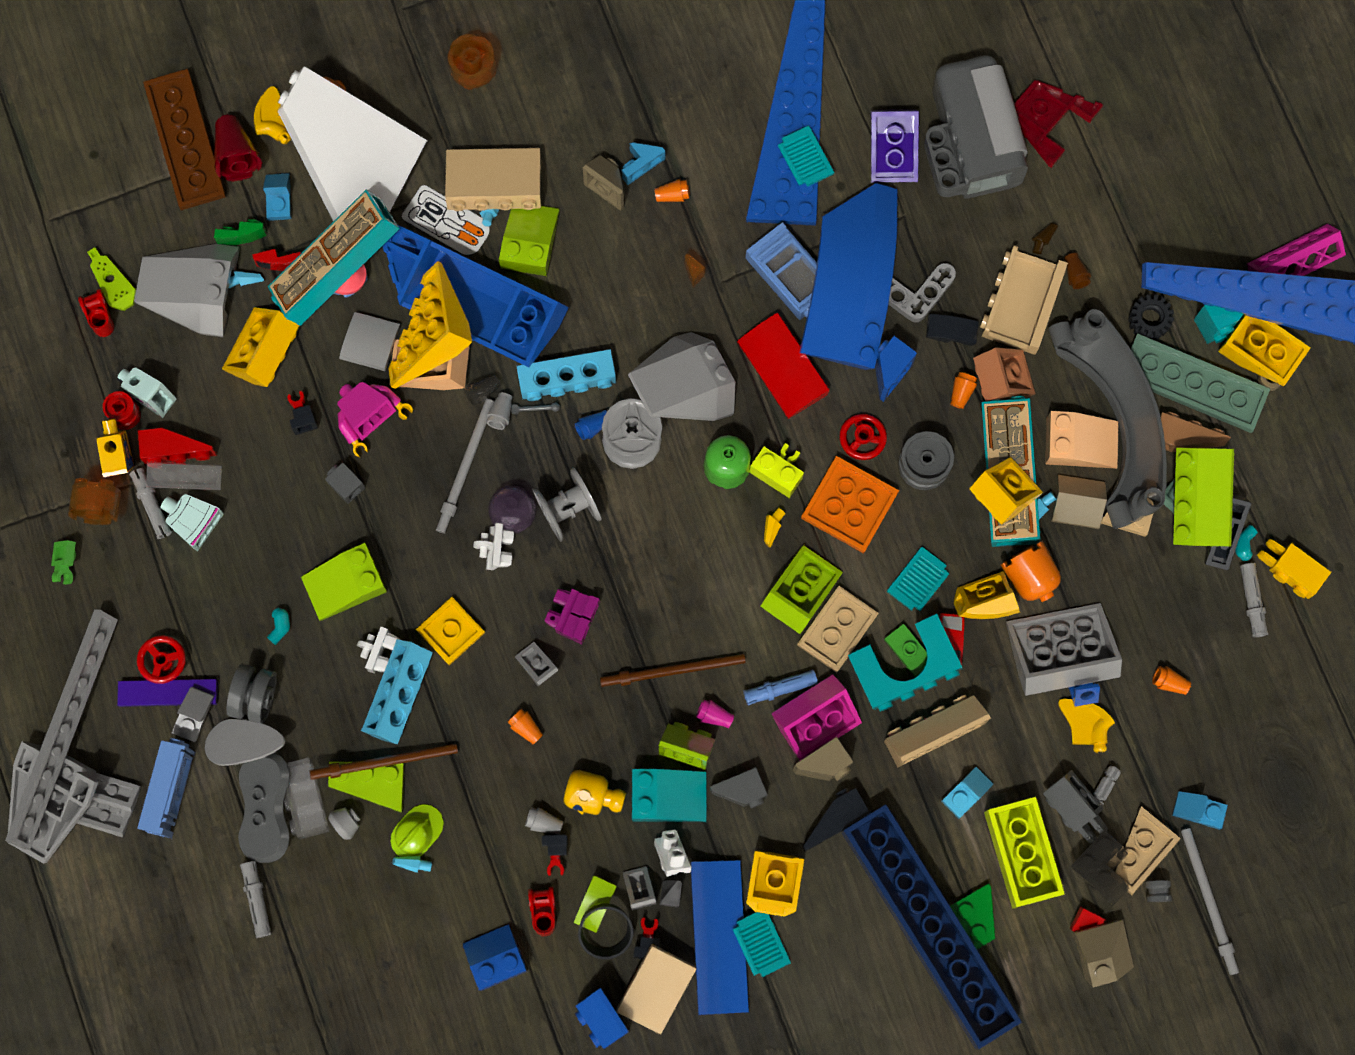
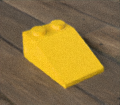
(1264, 349)

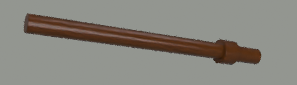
(626, 677)
(335, 770)

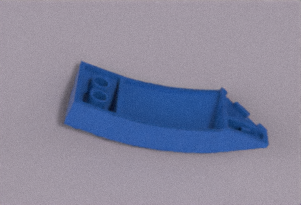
(497, 308)

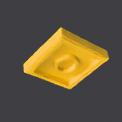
(450, 631)

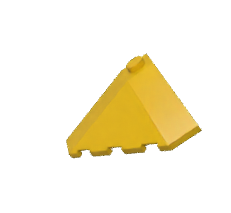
(435, 331)

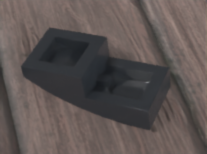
(952, 328)

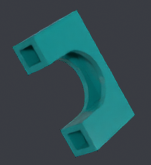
(940, 664)

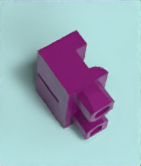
(576, 615)

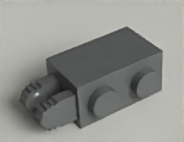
(1076, 806)

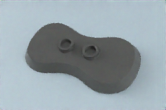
(264, 828)

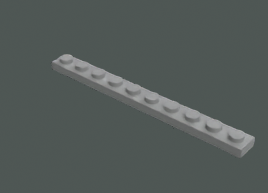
(61, 730)

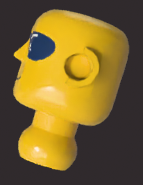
(590, 793)

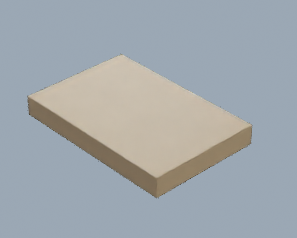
(837, 629)
(656, 989)

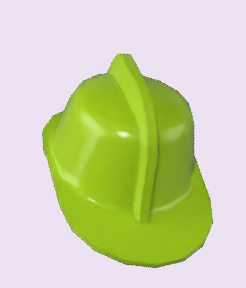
(417, 831)

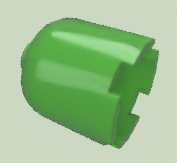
(727, 471)

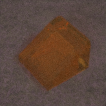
(694, 269)

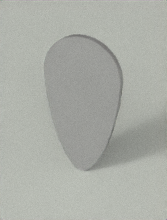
(241, 742)

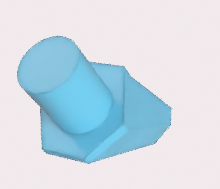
(488, 215)
(244, 278)
(1044, 502)
(412, 863)

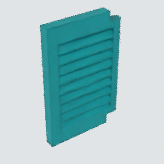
(805, 157)
(919, 580)
(761, 944)

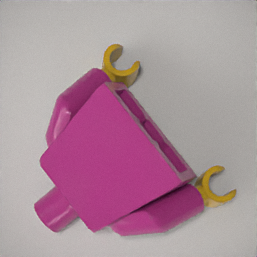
(365, 409)

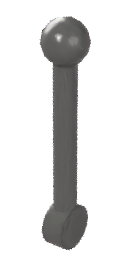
(515, 409)

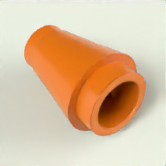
(673, 192)
(962, 389)
(1170, 681)
(525, 726)

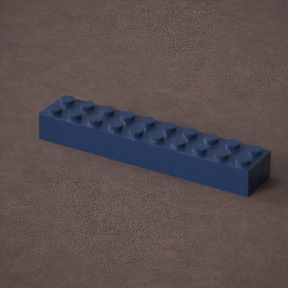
(931, 927)

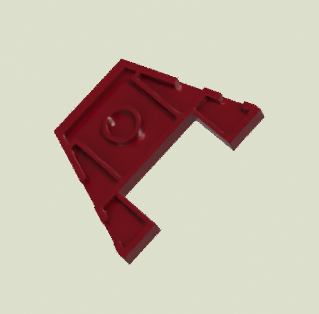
(1042, 109)

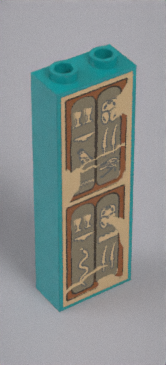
(333, 257)
(1007, 435)

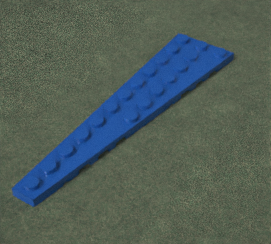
(794, 106)
(1293, 301)

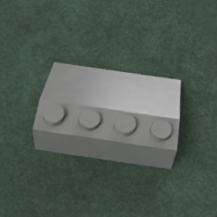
(1064, 649)

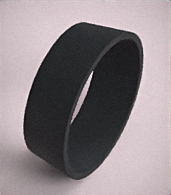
(606, 953)

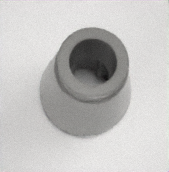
(499, 413)
(542, 821)

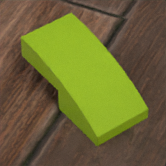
(597, 893)

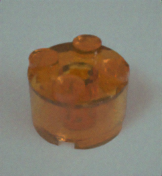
(483, 64)
(94, 501)

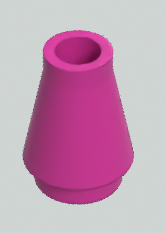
(712, 713)

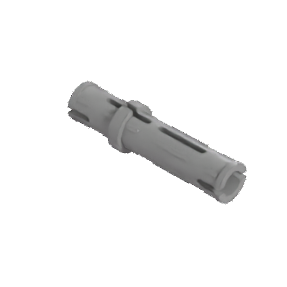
(150, 503)
(1255, 611)
(255, 897)

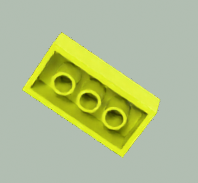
(1024, 852)

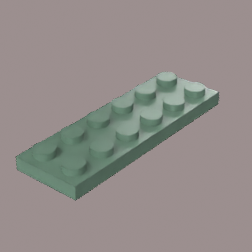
(1200, 384)

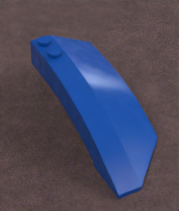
(853, 279)

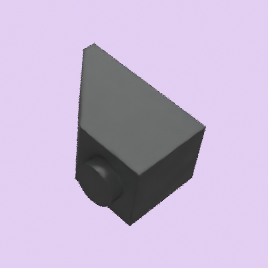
(742, 789)

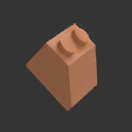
(1003, 374)

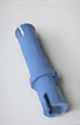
(780, 687)

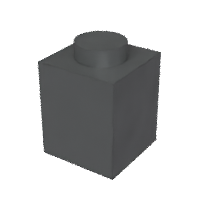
(344, 482)

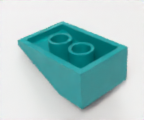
(1216, 323)
(668, 796)

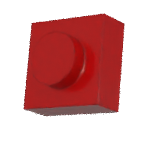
(1085, 919)

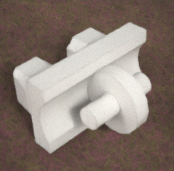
(491, 547)
(376, 661)
(672, 853)

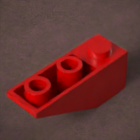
(166, 446)

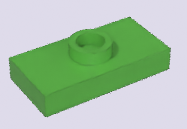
(907, 650)

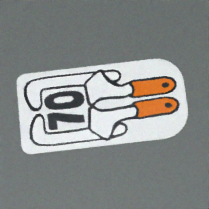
(456, 229)

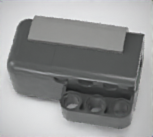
(976, 131)

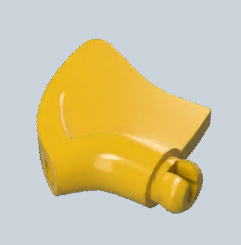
(267, 119)
(1087, 724)

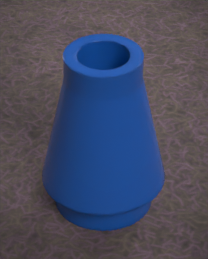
(590, 425)

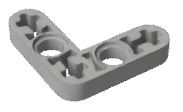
(911, 299)

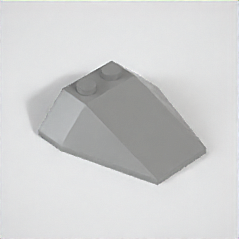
(189, 286)
(686, 380)
(66, 804)

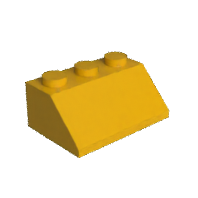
(261, 346)

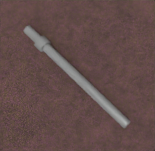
(448, 509)
(1225, 949)

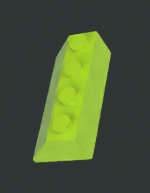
(1203, 497)

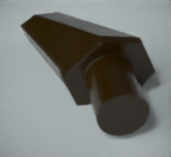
(1043, 238)

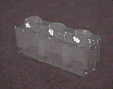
(183, 475)
(304, 801)

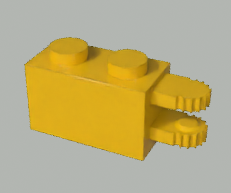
(1295, 569)

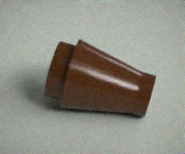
(1077, 272)

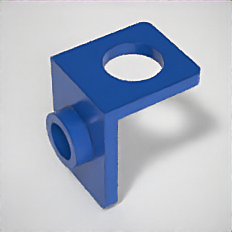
(1085, 694)

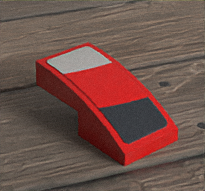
(271, 260)
(954, 629)

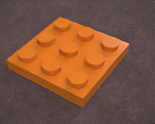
(850, 504)

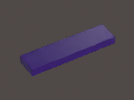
(167, 694)

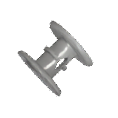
(630, 434)
(567, 504)

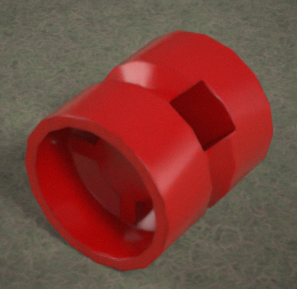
(123, 409)

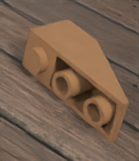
(1189, 434)

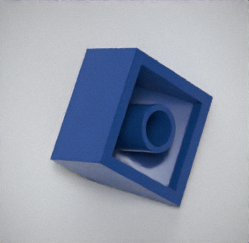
(892, 365)
(494, 958)
(601, 1019)

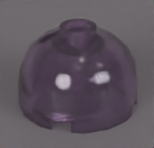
(512, 508)

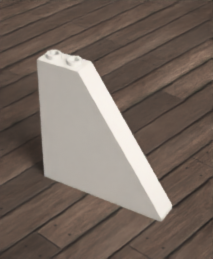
(346, 142)

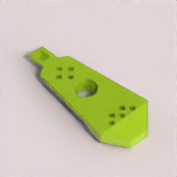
(114, 288)

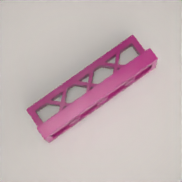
(1299, 251)

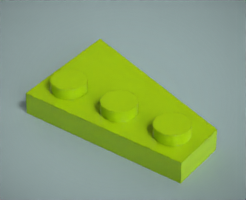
(375, 785)

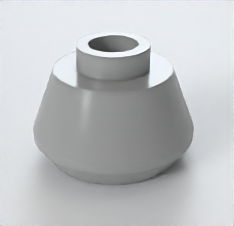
(344, 822)

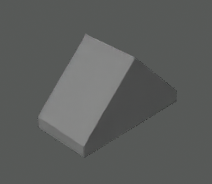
(639, 888)

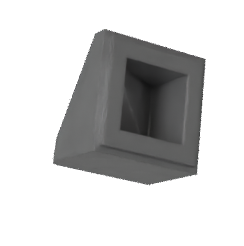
(670, 893)

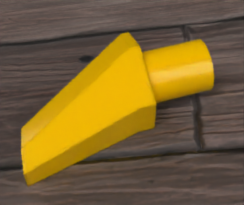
(772, 526)

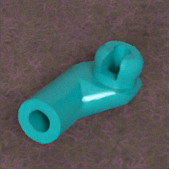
(1243, 547)
(282, 625)

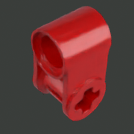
(96, 309)
(542, 909)

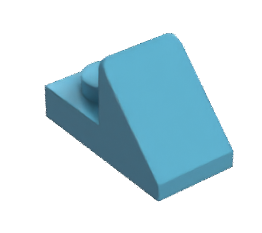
(967, 792)

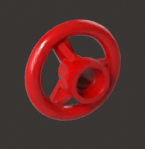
(863, 428)
(167, 665)

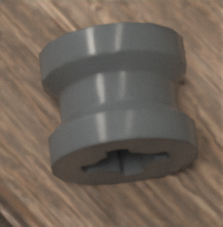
(1158, 891)

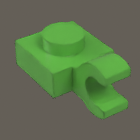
(62, 558)

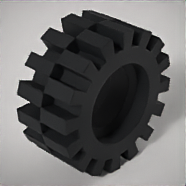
(1151, 304)

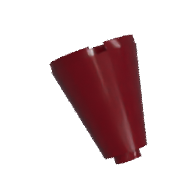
(234, 150)

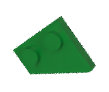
(976, 916)

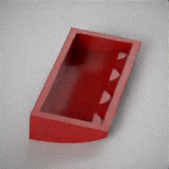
(781, 366)

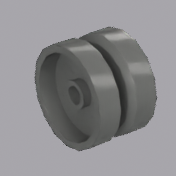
(930, 447)
(251, 693)

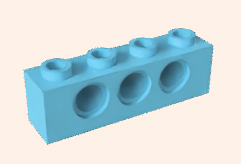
(576, 365)
(397, 691)

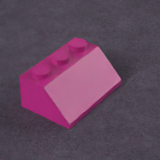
(817, 717)

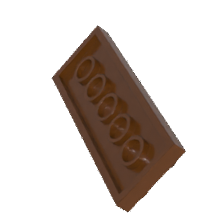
(184, 139)

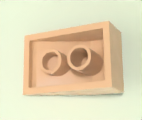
(443, 377)
(1081, 440)

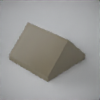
(1079, 502)

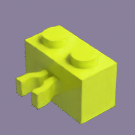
(777, 471)

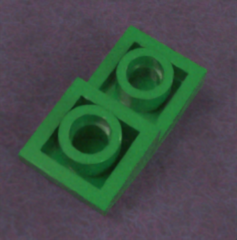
(247, 232)

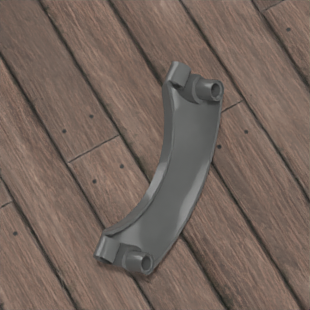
(1115, 370)

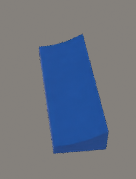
(718, 955)

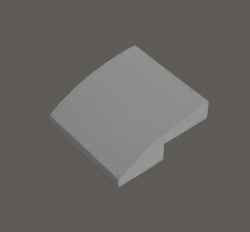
(369, 341)
(111, 806)

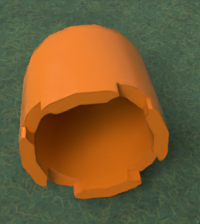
(1033, 573)

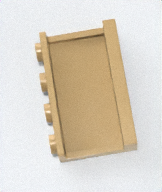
(493, 179)
(1023, 301)

